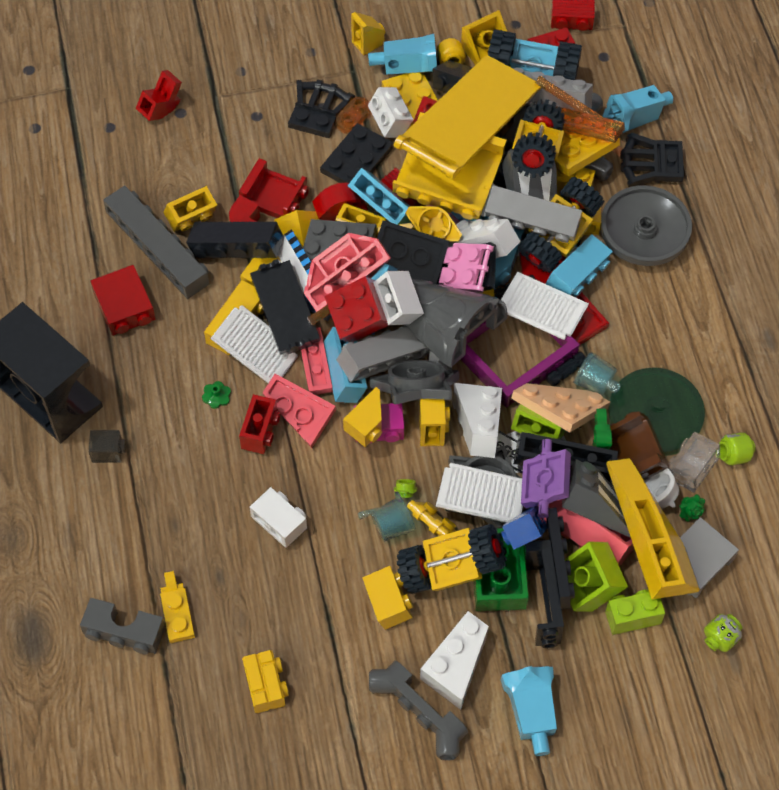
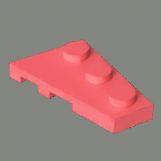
(300, 408)

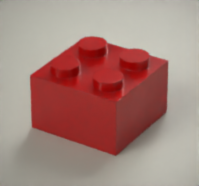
(356, 310)

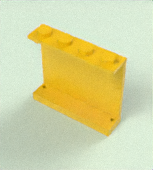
(464, 194)

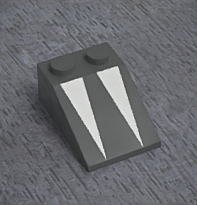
(540, 187)
(594, 497)

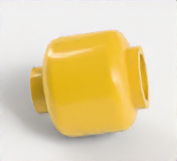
(451, 50)

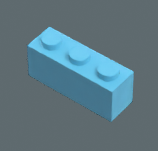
(380, 197)
(580, 267)
(343, 389)

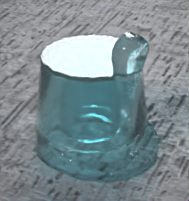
(597, 375)
(391, 518)

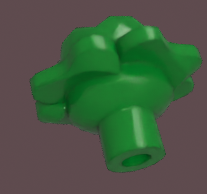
(692, 508)

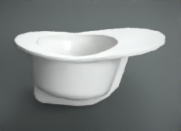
(663, 488)

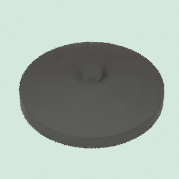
(646, 225)

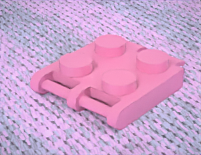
(464, 266)

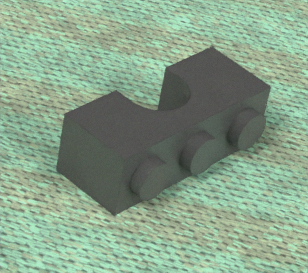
(141, 635)

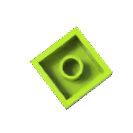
(594, 576)

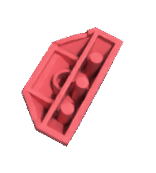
(342, 264)

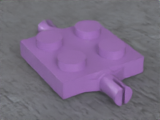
(545, 478)

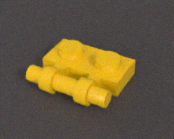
(428, 514)

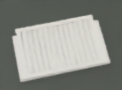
(543, 306)
(252, 344)
(480, 493)

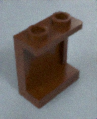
(637, 440)

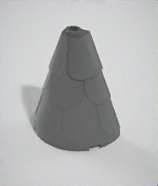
(451, 317)

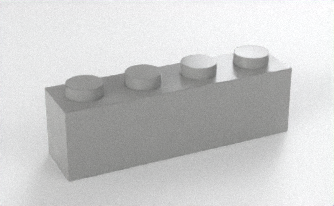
(576, 88)
(533, 213)
(380, 353)

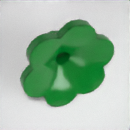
(216, 394)

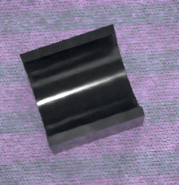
(42, 373)

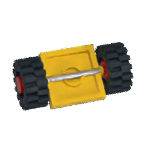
(538, 138)
(546, 250)
(451, 559)

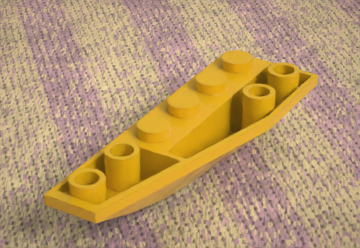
(652, 535)

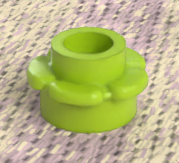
(406, 487)

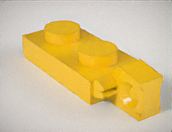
(176, 610)

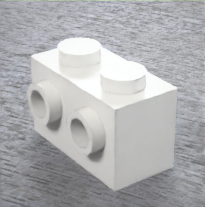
(390, 112)
(398, 297)
(279, 516)

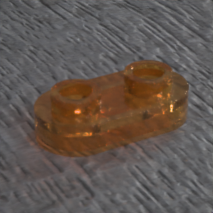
(356, 110)

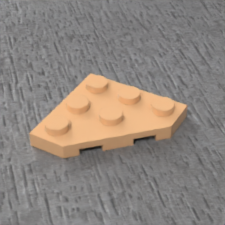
(560, 405)

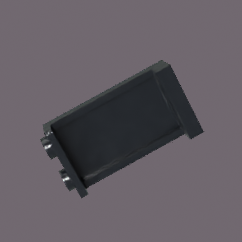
(539, 556)

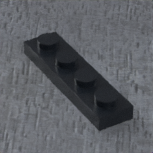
(559, 548)

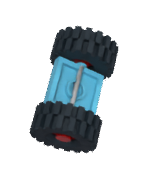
(535, 56)

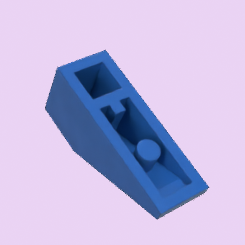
(524, 528)

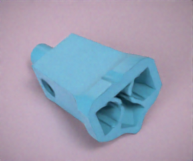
(407, 55)
(637, 106)
(532, 704)

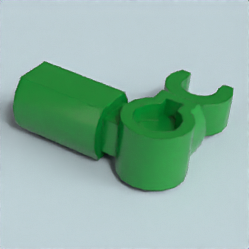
(602, 430)

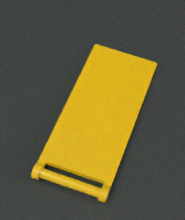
(468, 115)

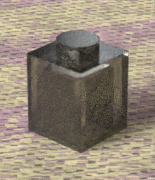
(106, 446)

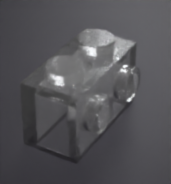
(694, 461)

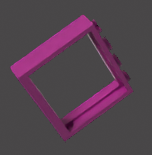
(533, 376)

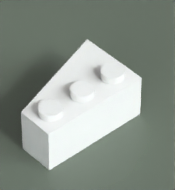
(484, 231)
(479, 415)
(455, 660)

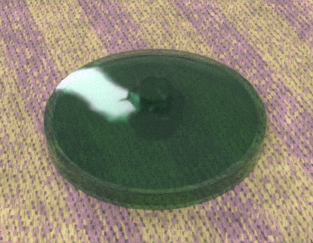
(667, 400)

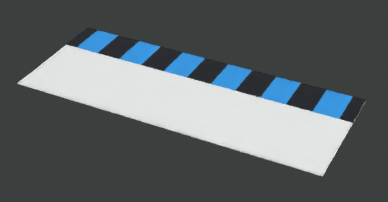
(293, 251)

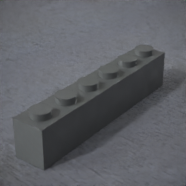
(156, 241)

